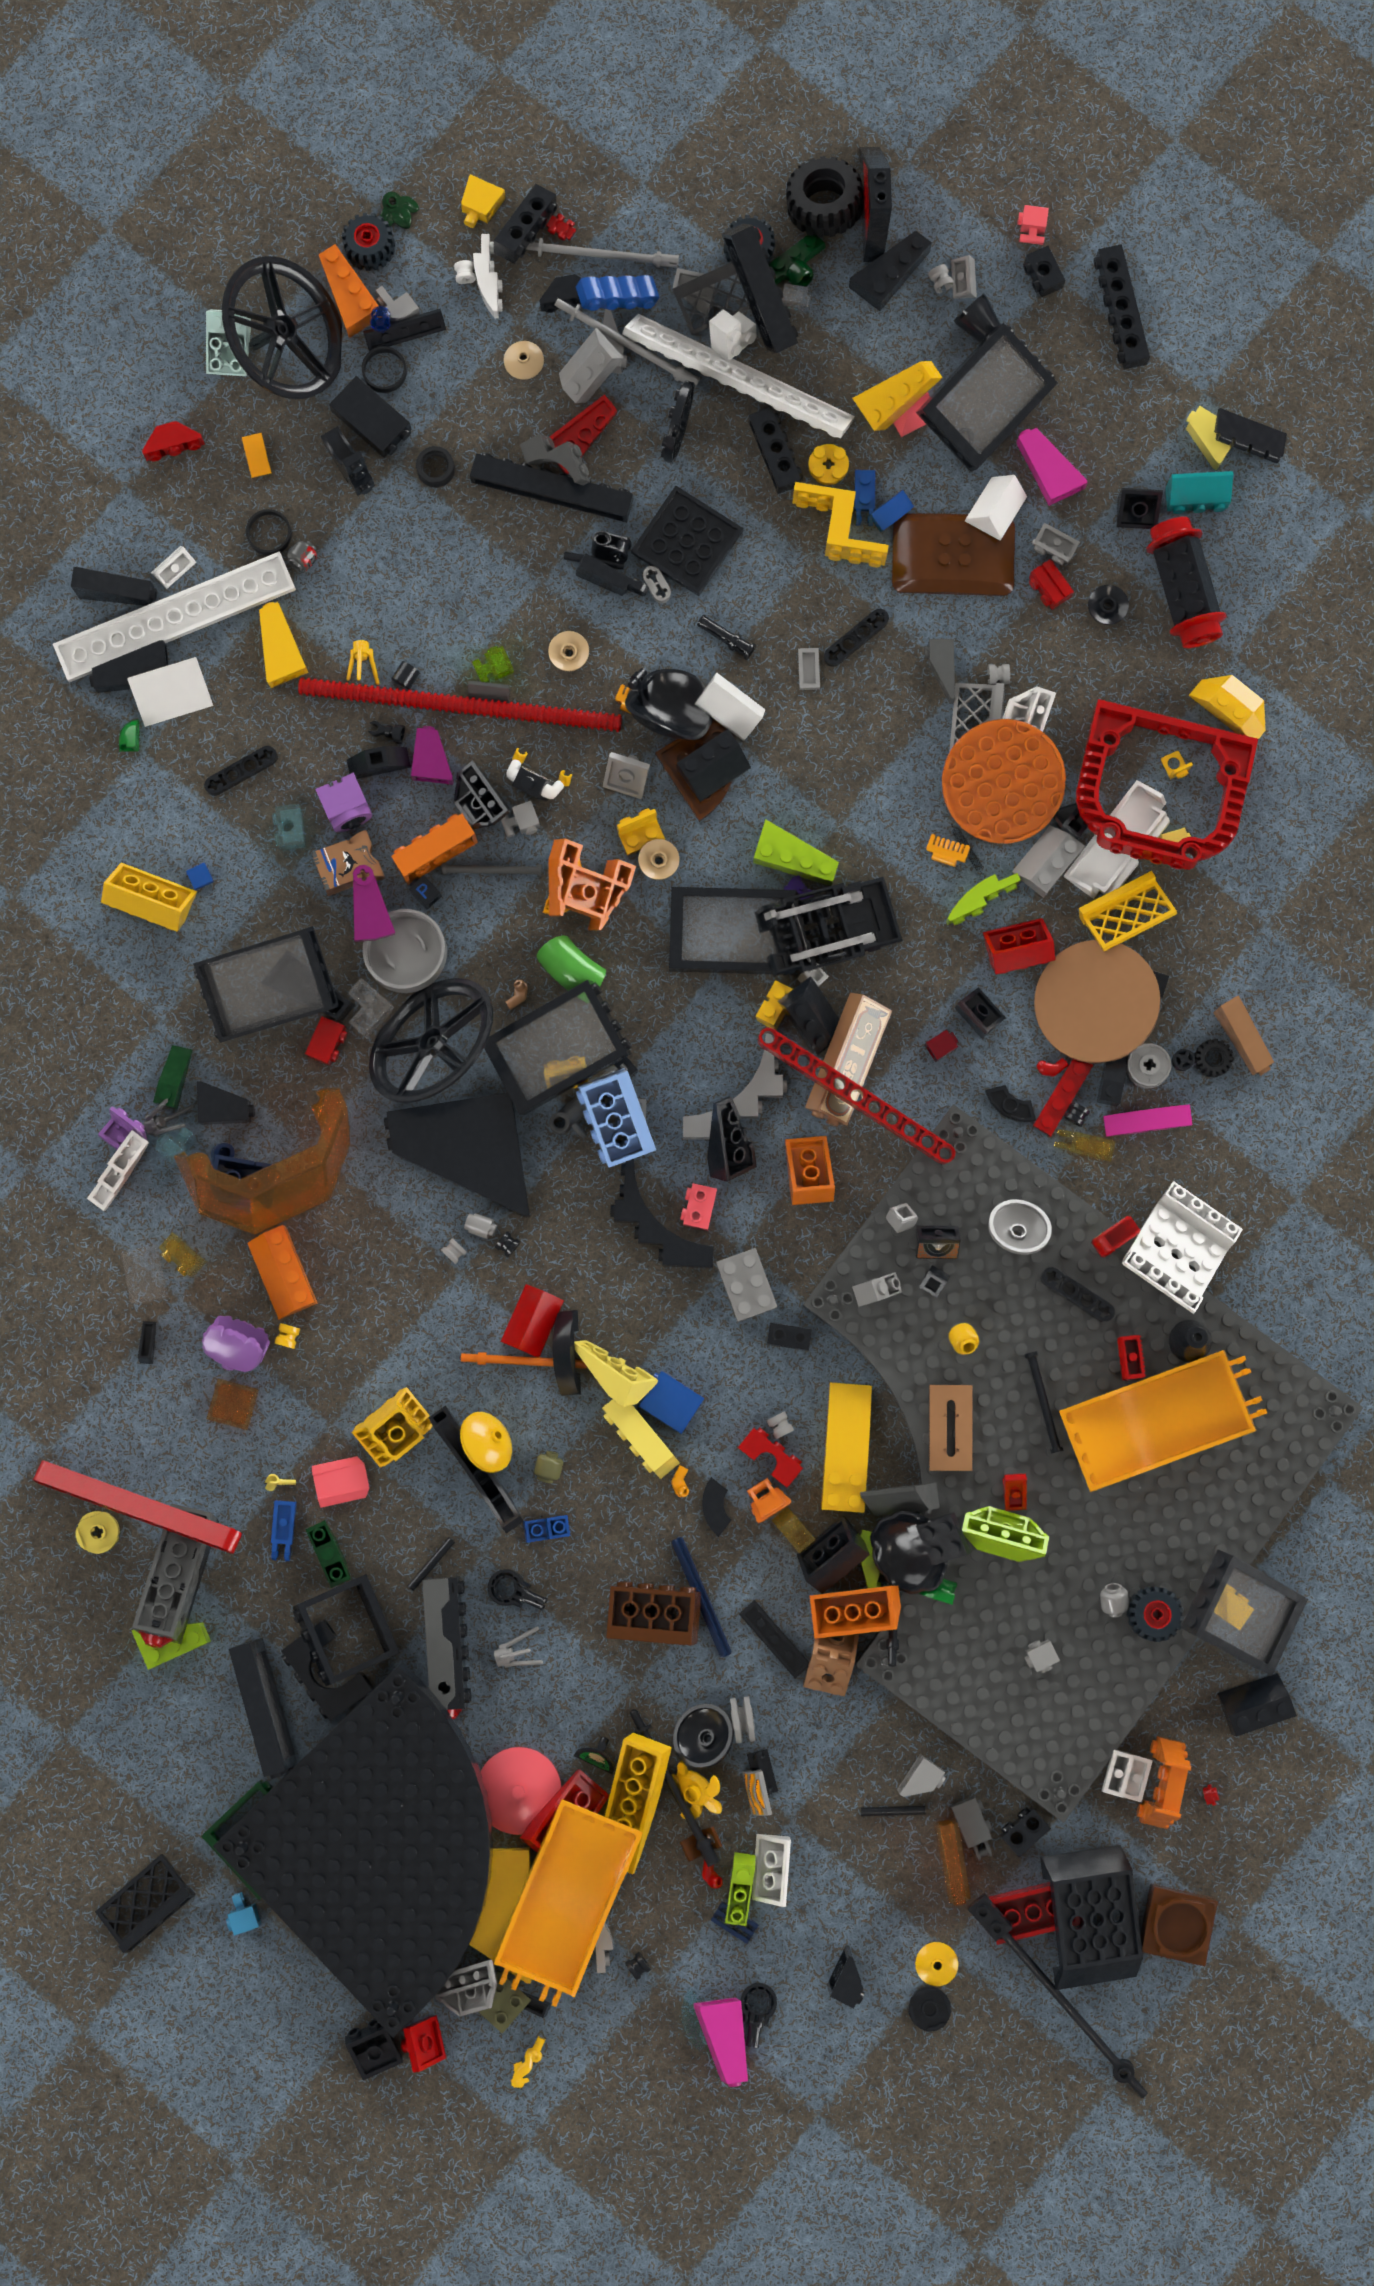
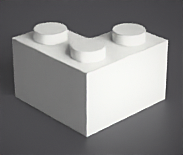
(731, 333)

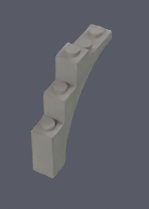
(763, 1085)

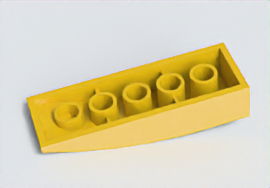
(846, 1447)
(638, 1786)

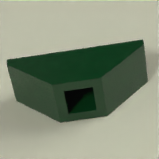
(329, 1553)

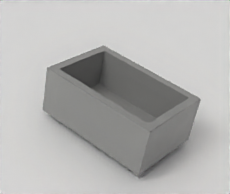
(746, 1285)

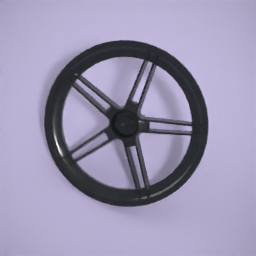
(281, 328)
(432, 1041)

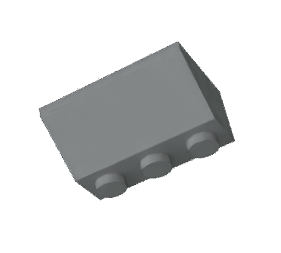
(589, 367)
(1048, 860)

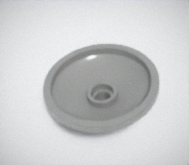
(1021, 1219)

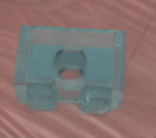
(289, 815)

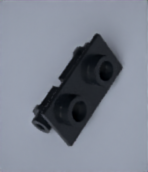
(761, 1760)

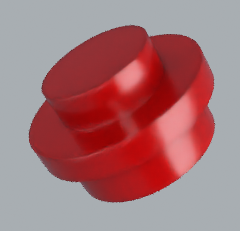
(1211, 1795)

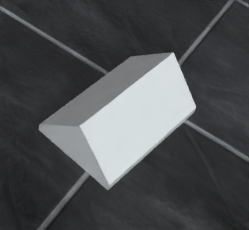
(997, 506)
(730, 707)
(771, 1869)

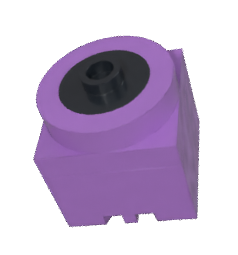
(344, 804)

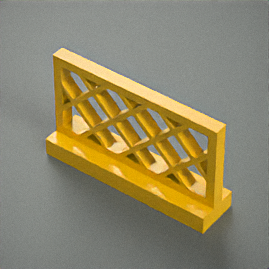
(1116, 900)

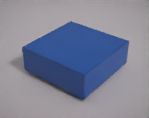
(199, 876)

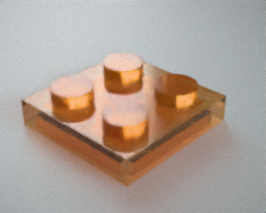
(232, 1404)

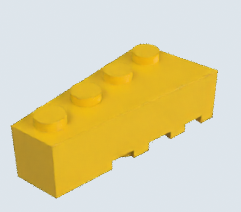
(894, 396)

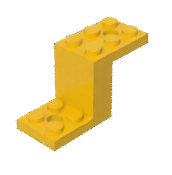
(838, 544)

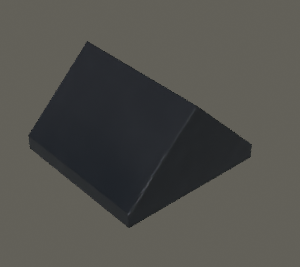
(1138, 508)
(979, 1012)

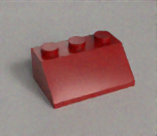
(1019, 946)

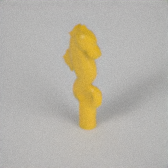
(521, 2069)

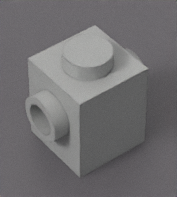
(1041, 1656)

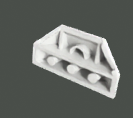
(1031, 707)

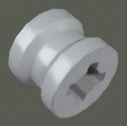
(453, 1251)

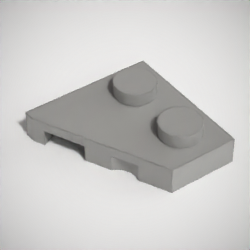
(683, 276)

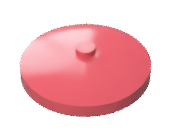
(518, 1787)

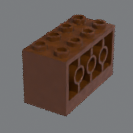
(645, 1625)

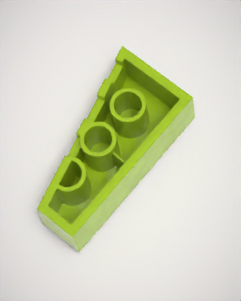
(793, 856)

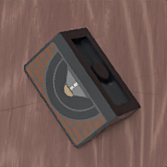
(937, 1242)

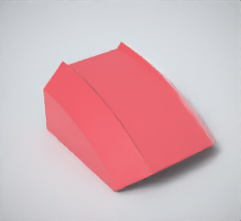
(340, 1481)

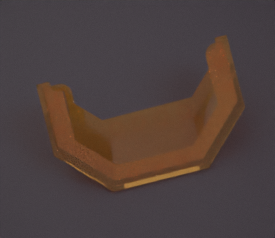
(281, 1188)

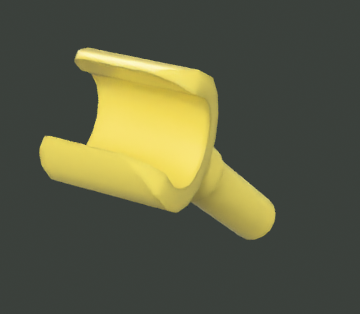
(273, 1480)

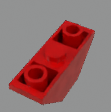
(171, 440)

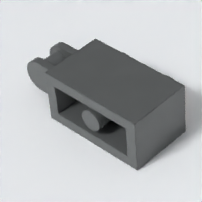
(972, 1825)

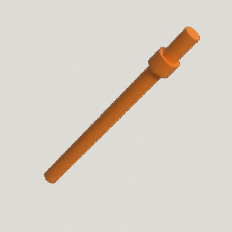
(482, 1358)

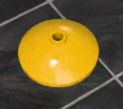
(486, 1442)

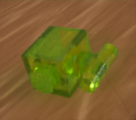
(497, 664)

